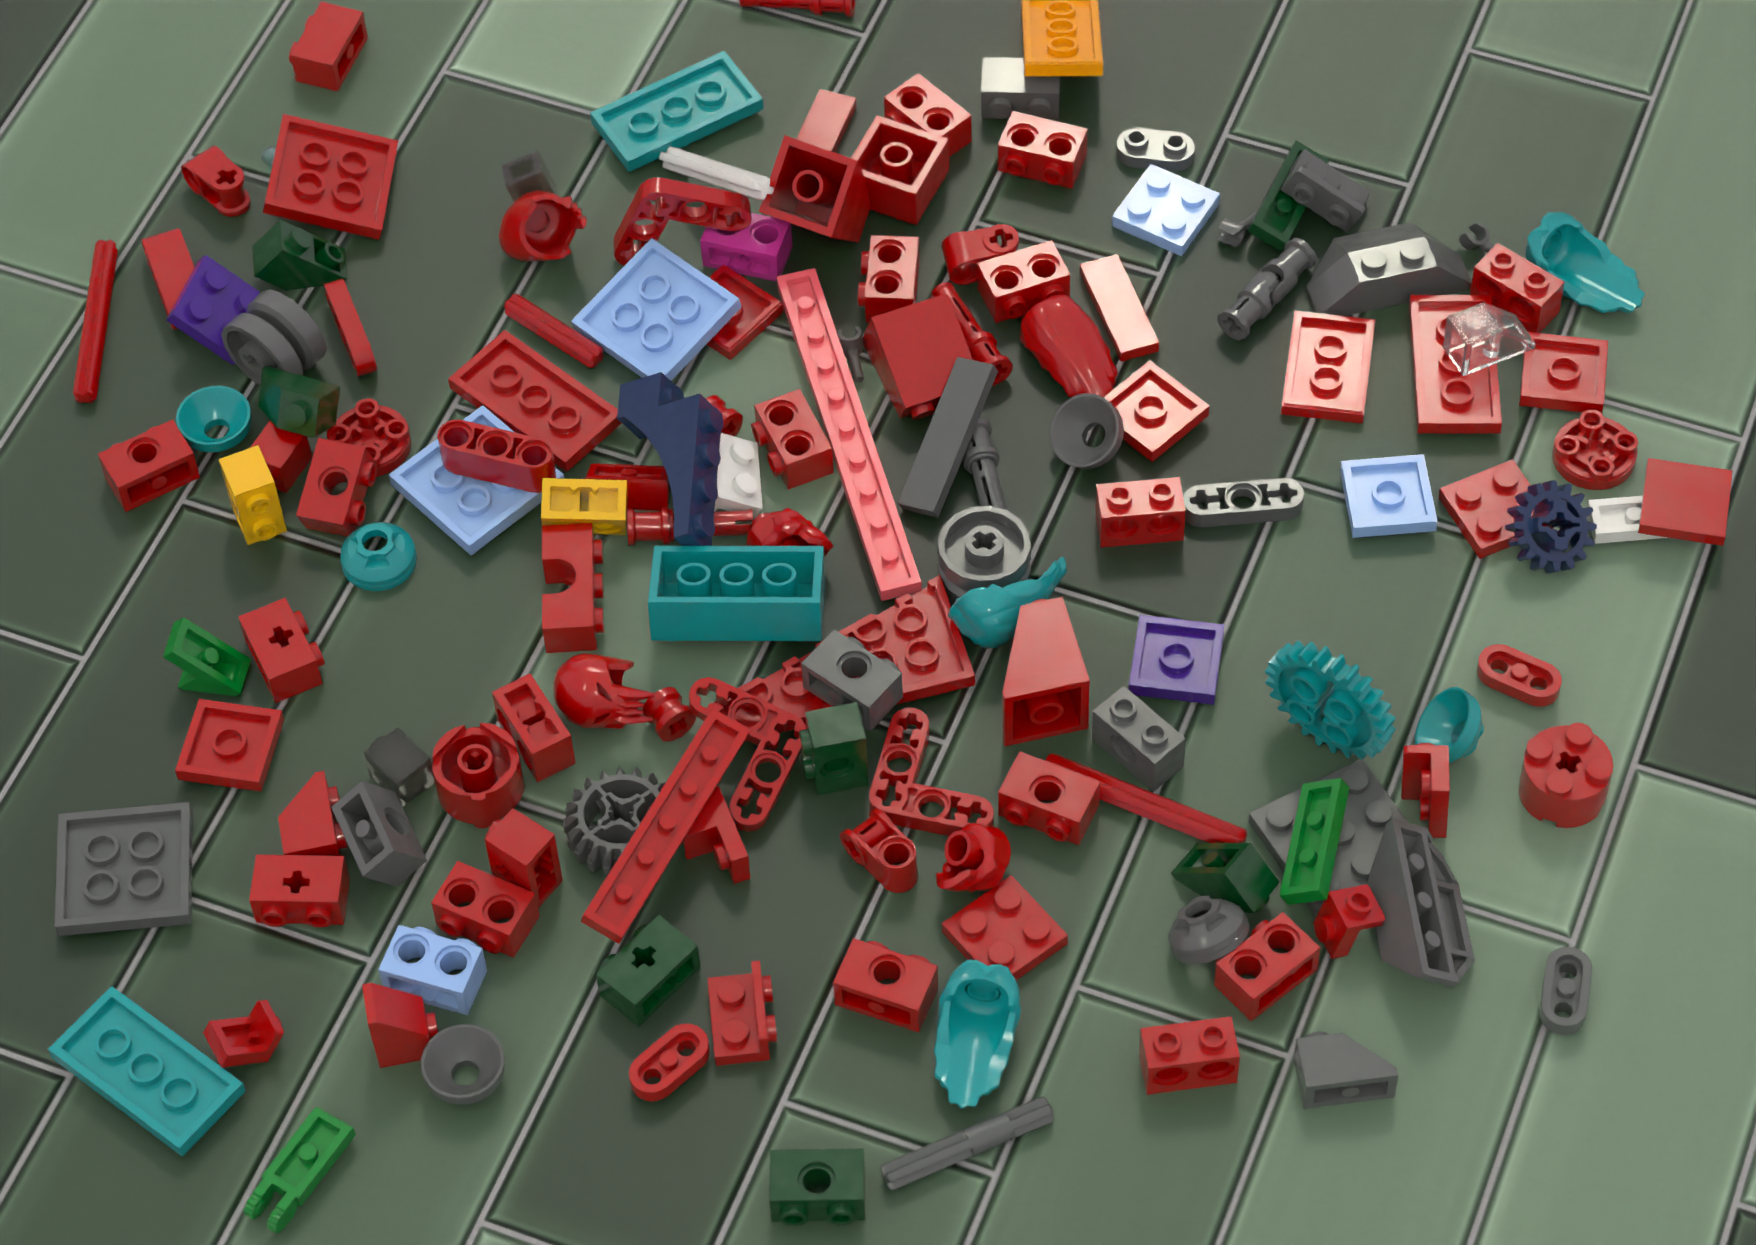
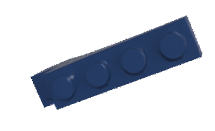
(688, 444)

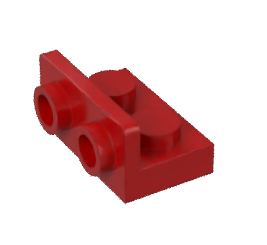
(1427, 779)
(739, 1017)

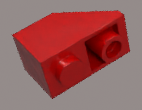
(309, 821)

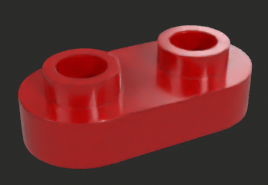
(1520, 675)
(666, 1063)

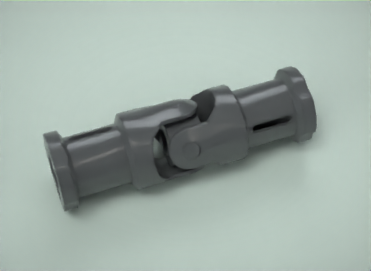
(1267, 289)

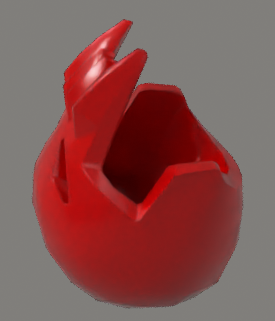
(540, 227)
(592, 692)

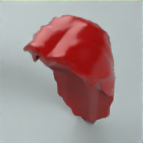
(1068, 346)

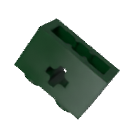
(647, 970)

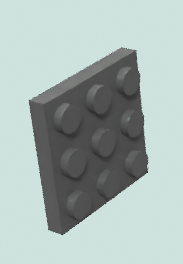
(1362, 827)
(124, 869)

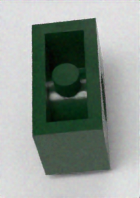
(834, 749)
(798, 1170)

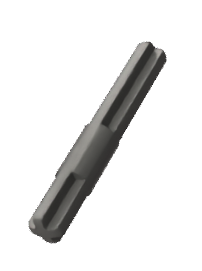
(967, 1143)

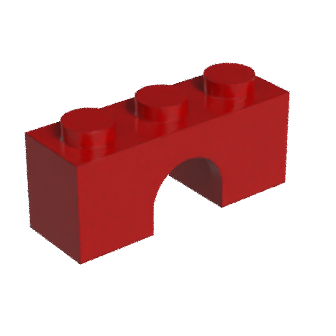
(572, 616)

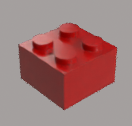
(902, 168)

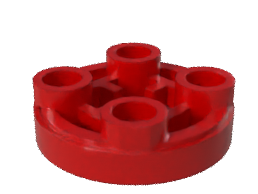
(376, 428)
(1594, 452)

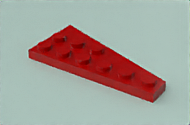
(910, 634)

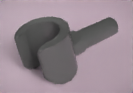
(1234, 232)
(1482, 234)
(852, 348)

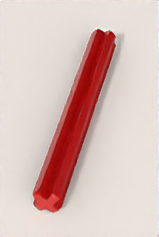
(95, 321)
(1157, 807)

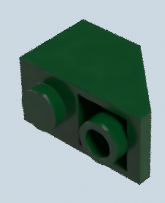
(297, 258)

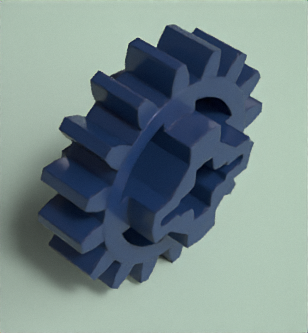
(1544, 545)

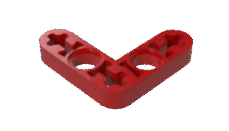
(730, 213)
(763, 735)
(912, 796)

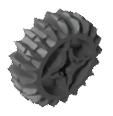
(622, 802)

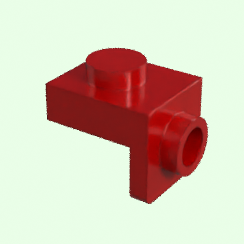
(1344, 916)
(245, 1038)

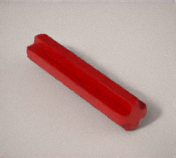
(553, 330)

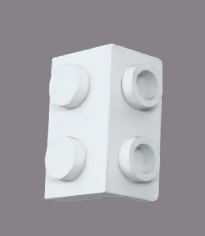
(738, 476)

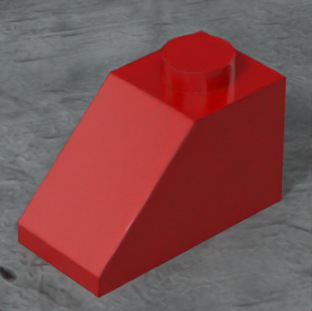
(397, 1024)

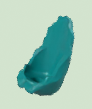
(1585, 265)
(992, 612)
(975, 1030)

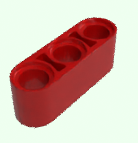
(169, 265)
(495, 455)

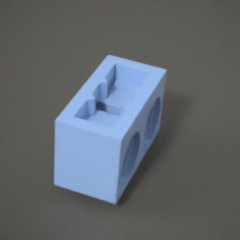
(430, 974)

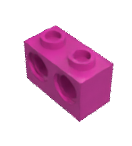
(754, 251)

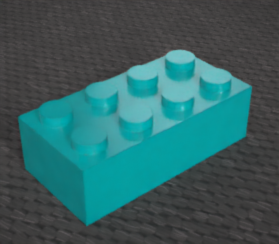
(737, 593)

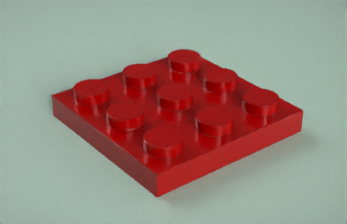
(330, 176)

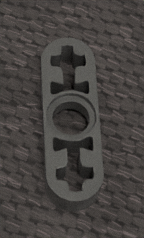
(1255, 489)

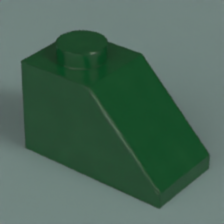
(298, 402)
(1228, 873)

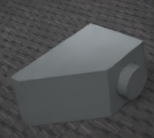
(1340, 1071)

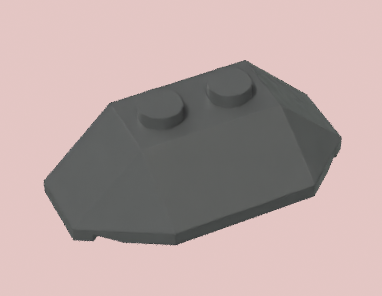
(1383, 270)
(1421, 905)

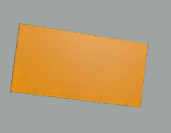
(1061, 38)

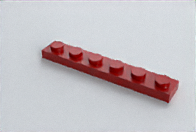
(665, 826)

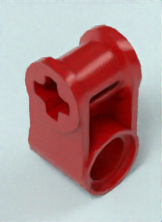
(217, 181)
(966, 249)
(877, 846)

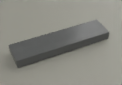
(947, 437)

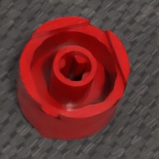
(477, 774)
(1565, 775)

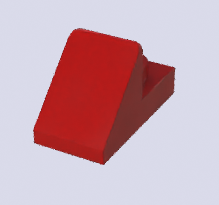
(718, 833)

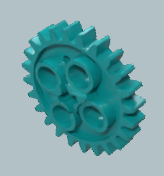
(1330, 700)

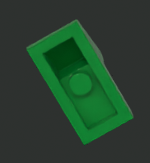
(205, 660)

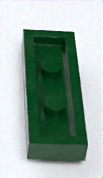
(1278, 210)

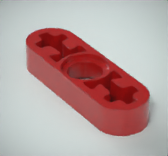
(350, 327)

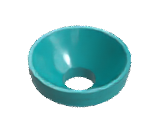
(210, 408)
(379, 568)
(1451, 720)

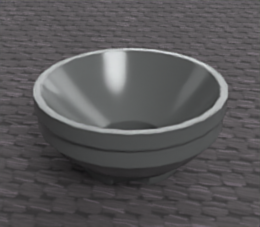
(1072, 425)
(1207, 930)
(458, 1048)

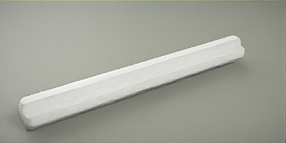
(716, 173)

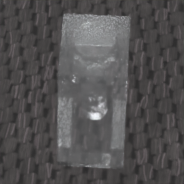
(1484, 337)

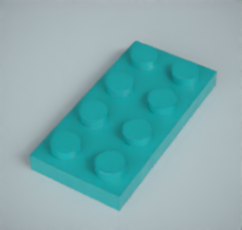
(676, 110)
(147, 1070)

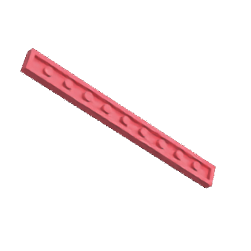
(849, 435)

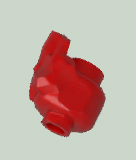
(786, 529)
(975, 858)

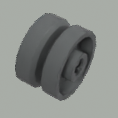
(273, 335)
(982, 549)

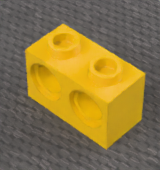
(253, 495)
(586, 502)

